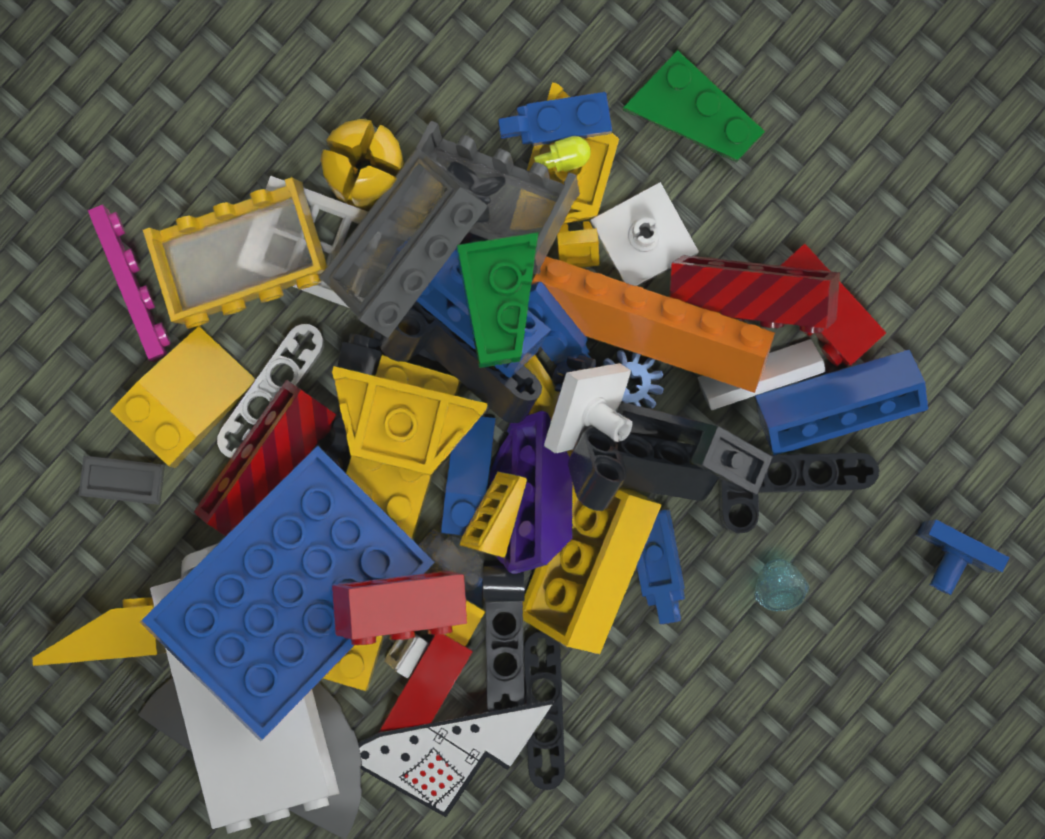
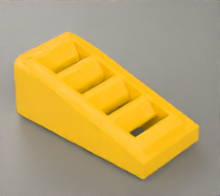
(496, 515)

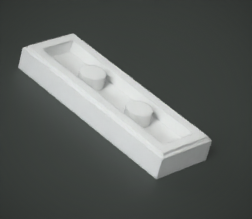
(781, 369)

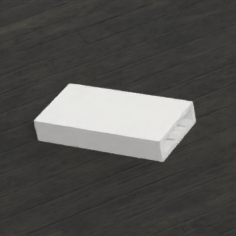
(246, 775)

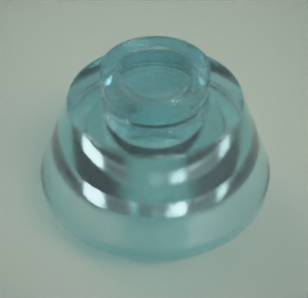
(780, 586)

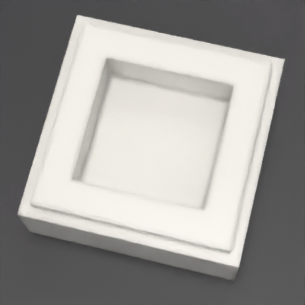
(406, 654)

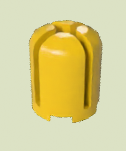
(355, 143)

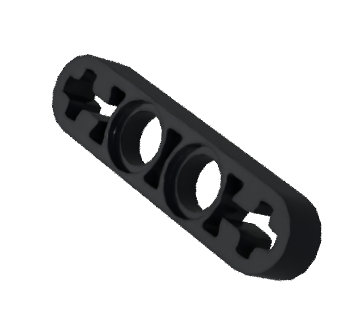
(555, 712)

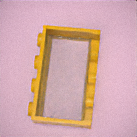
(237, 254)

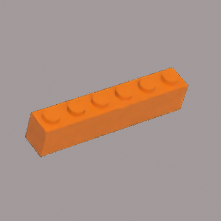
(659, 325)

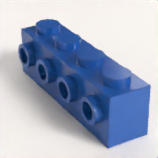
(447, 302)
(844, 399)

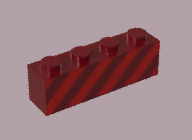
(758, 291)
(265, 457)

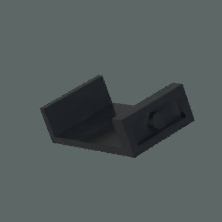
(716, 448)

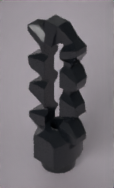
(362, 356)

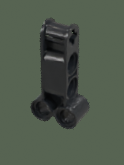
(503, 594)

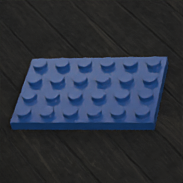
(261, 606)

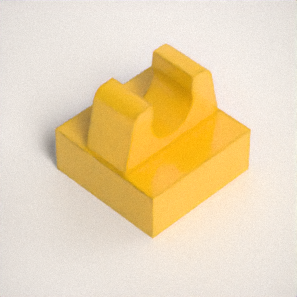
(579, 246)

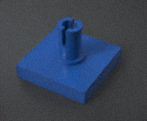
(959, 552)

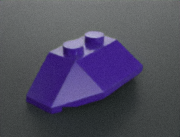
(546, 505)

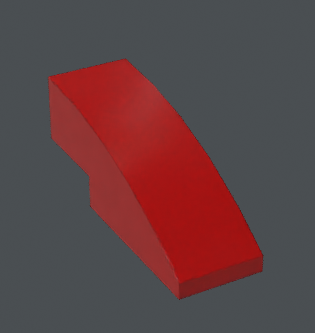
(428, 684)

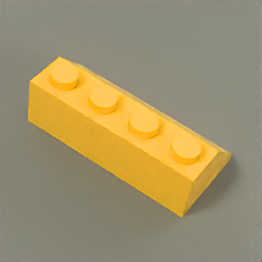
(586, 581)

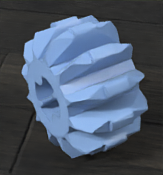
(639, 371)

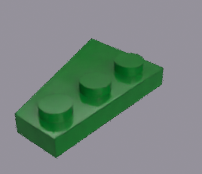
(694, 107)
(497, 294)

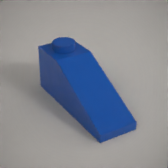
(468, 476)

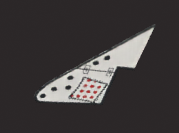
(441, 758)

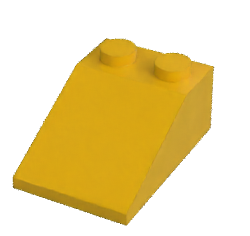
(183, 397)
(107, 637)

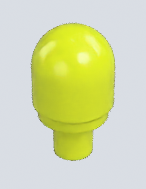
(566, 154)

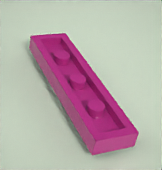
(124, 266)

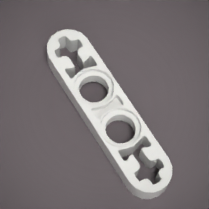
(264, 385)

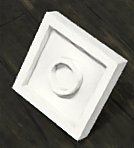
(643, 236)
(586, 401)

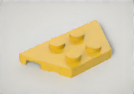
(591, 177)
(402, 421)

